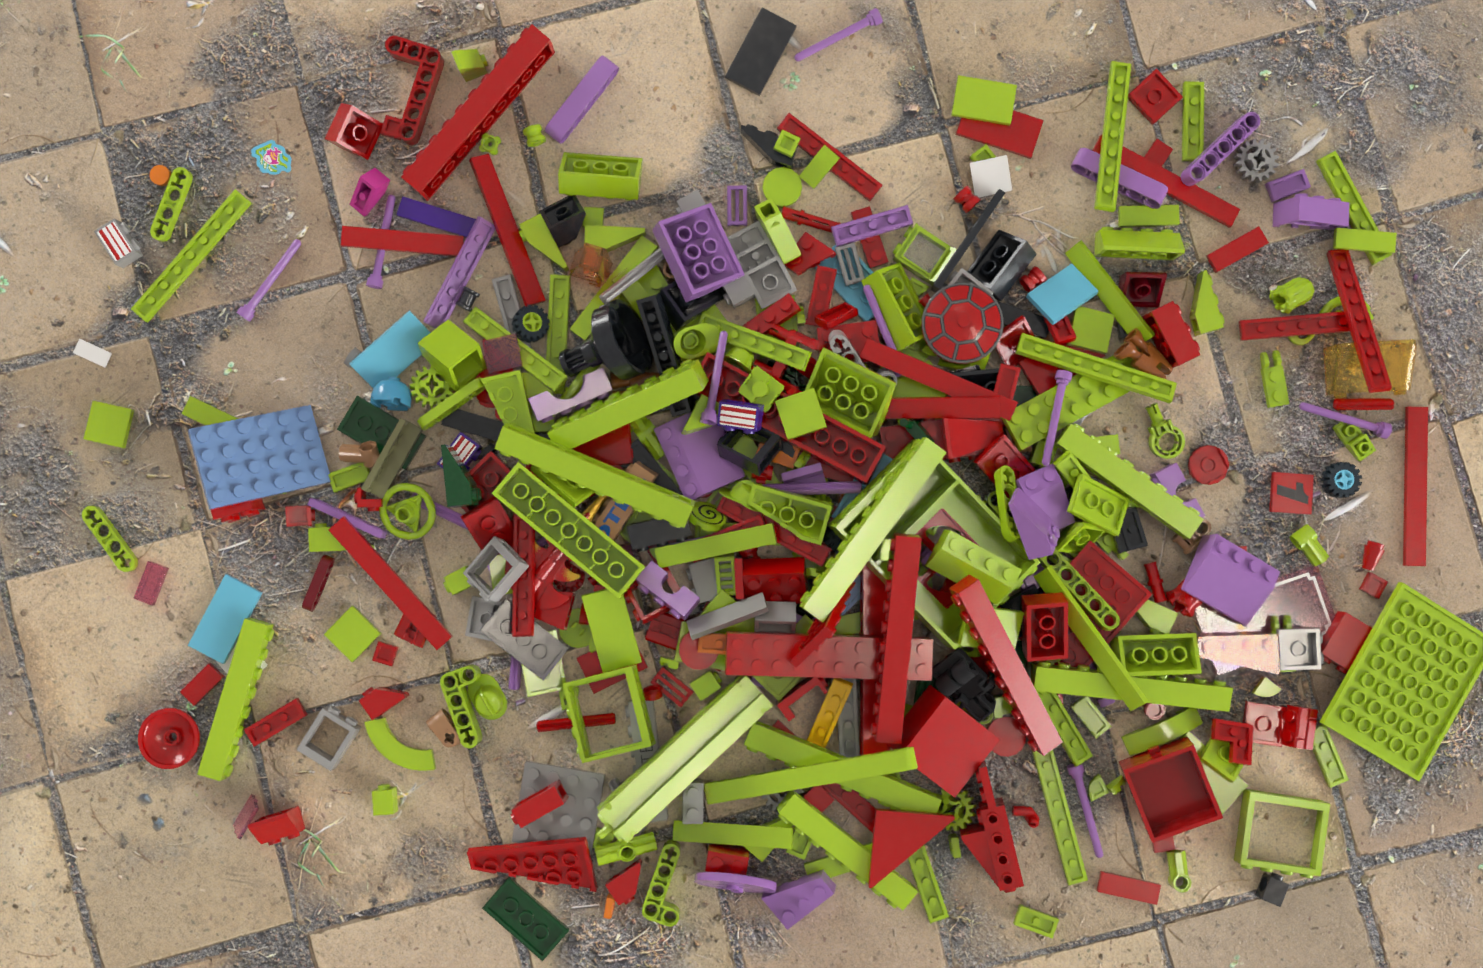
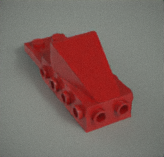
(954, 435)
(992, 838)

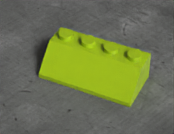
(600, 176)
(1138, 244)
(897, 304)
(959, 557)
(1158, 654)

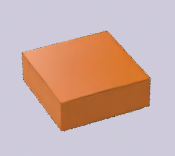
(609, 907)

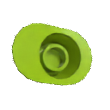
(696, 340)
(740, 358)
(739, 493)
(487, 697)

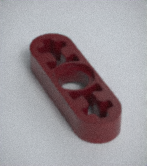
(318, 583)

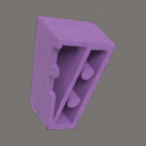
(1311, 212)
(800, 897)

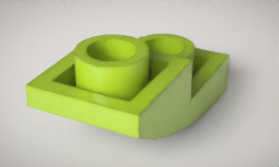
(1354, 440)

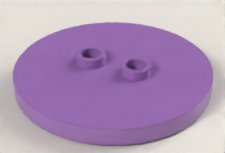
(735, 882)

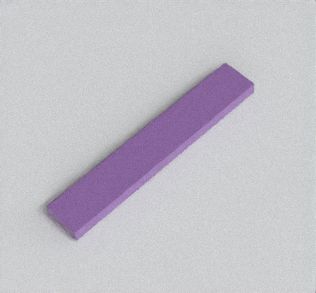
(460, 272)

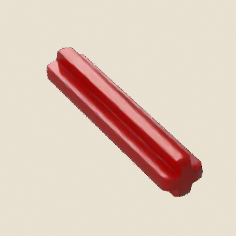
(1364, 404)

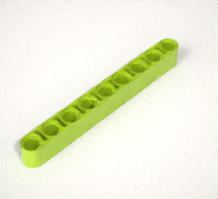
(1076, 580)

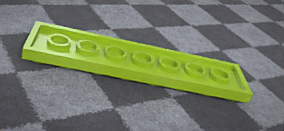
(1081, 397)

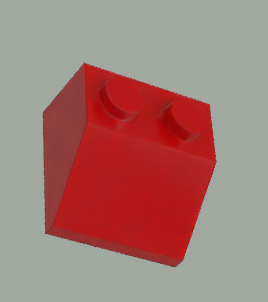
(354, 131)
(278, 825)

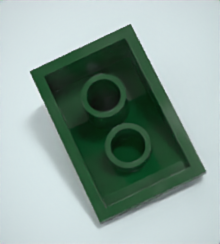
(459, 484)

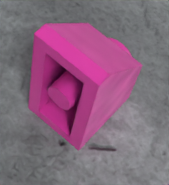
(369, 191)

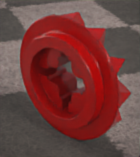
(573, 585)

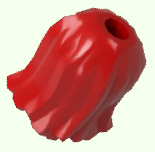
(1182, 601)

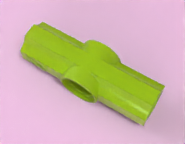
(645, 432)
(614, 851)

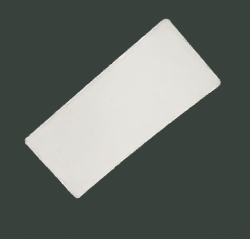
(92, 353)

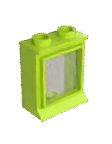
(923, 254)

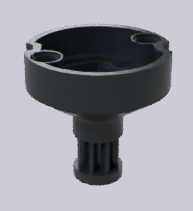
(615, 341)

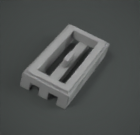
(854, 280)

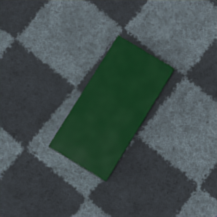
(369, 423)
(526, 918)

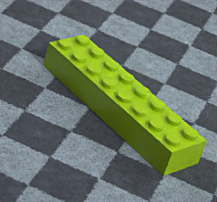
(630, 405)
(568, 530)

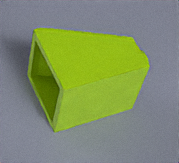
(453, 354)

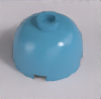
(392, 394)

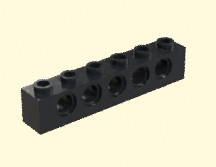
(661, 343)

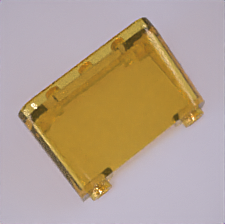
(1346, 376)

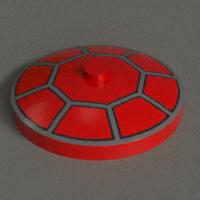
(962, 323)

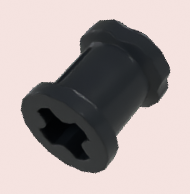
(467, 299)

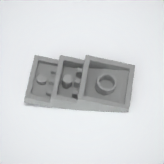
(761, 264)

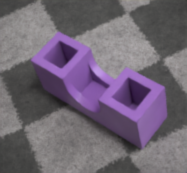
(1170, 478)
(679, 603)

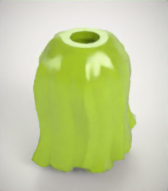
(1292, 294)

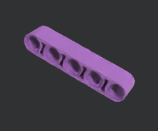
(581, 99)
(1227, 144)
(1131, 183)

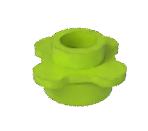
(486, 139)

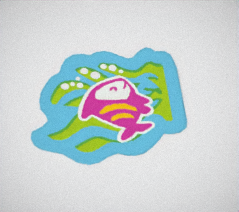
(271, 158)

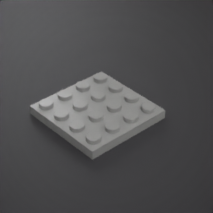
(571, 820)

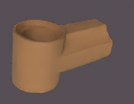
(365, 453)

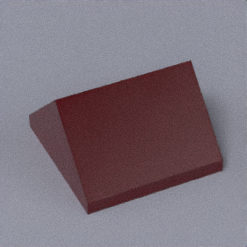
(1143, 288)

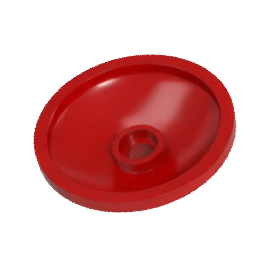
(157, 742)

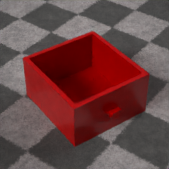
(945, 740)
(1170, 789)

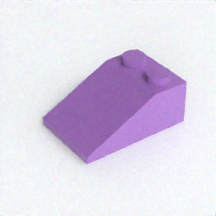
(1048, 492)
(1034, 526)

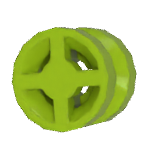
(534, 135)

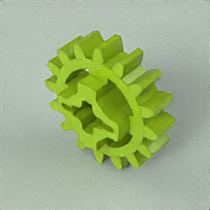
(423, 386)
(960, 818)

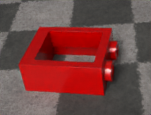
(637, 612)
(539, 804)

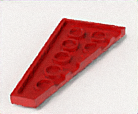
(820, 631)
(541, 861)

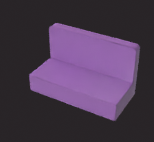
(807, 474)

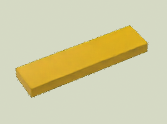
(830, 711)

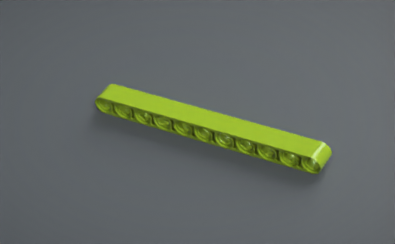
(811, 775)

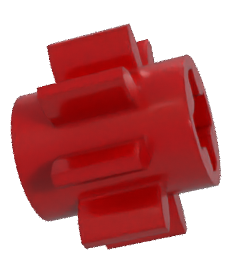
(766, 475)

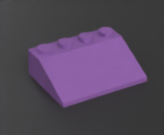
(697, 251)
(696, 458)
(1229, 579)

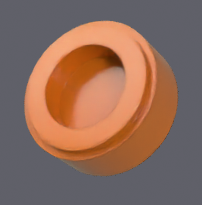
(160, 175)

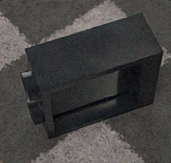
(761, 460)

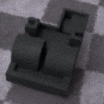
(966, 682)

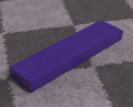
(435, 217)

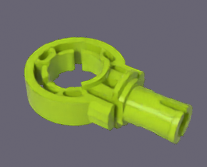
(1156, 433)

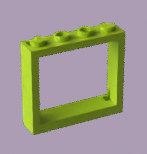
(640, 707)
(1245, 824)

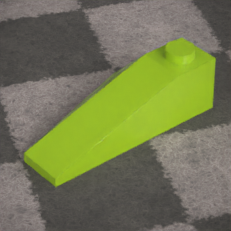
(798, 513)

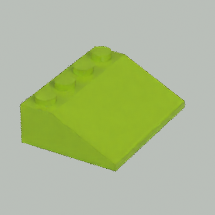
(851, 392)

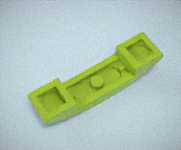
(1162, 731)

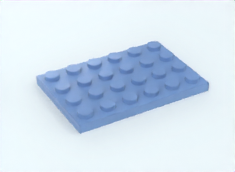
(259, 456)

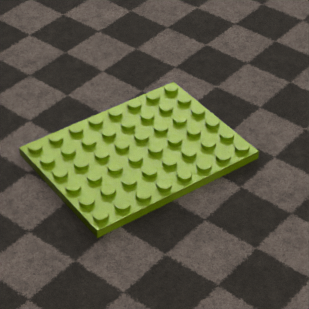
(1407, 682)

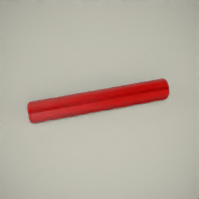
(566, 723)

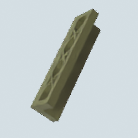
(392, 458)

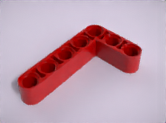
(419, 86)

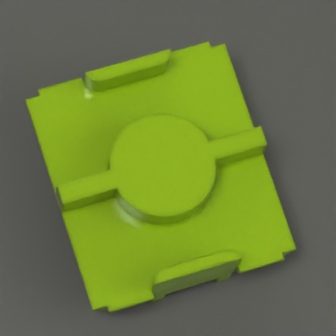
(761, 388)

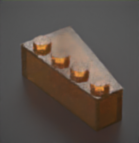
(591, 264)
(1247, 650)

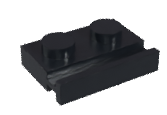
(1131, 533)

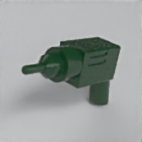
(915, 429)

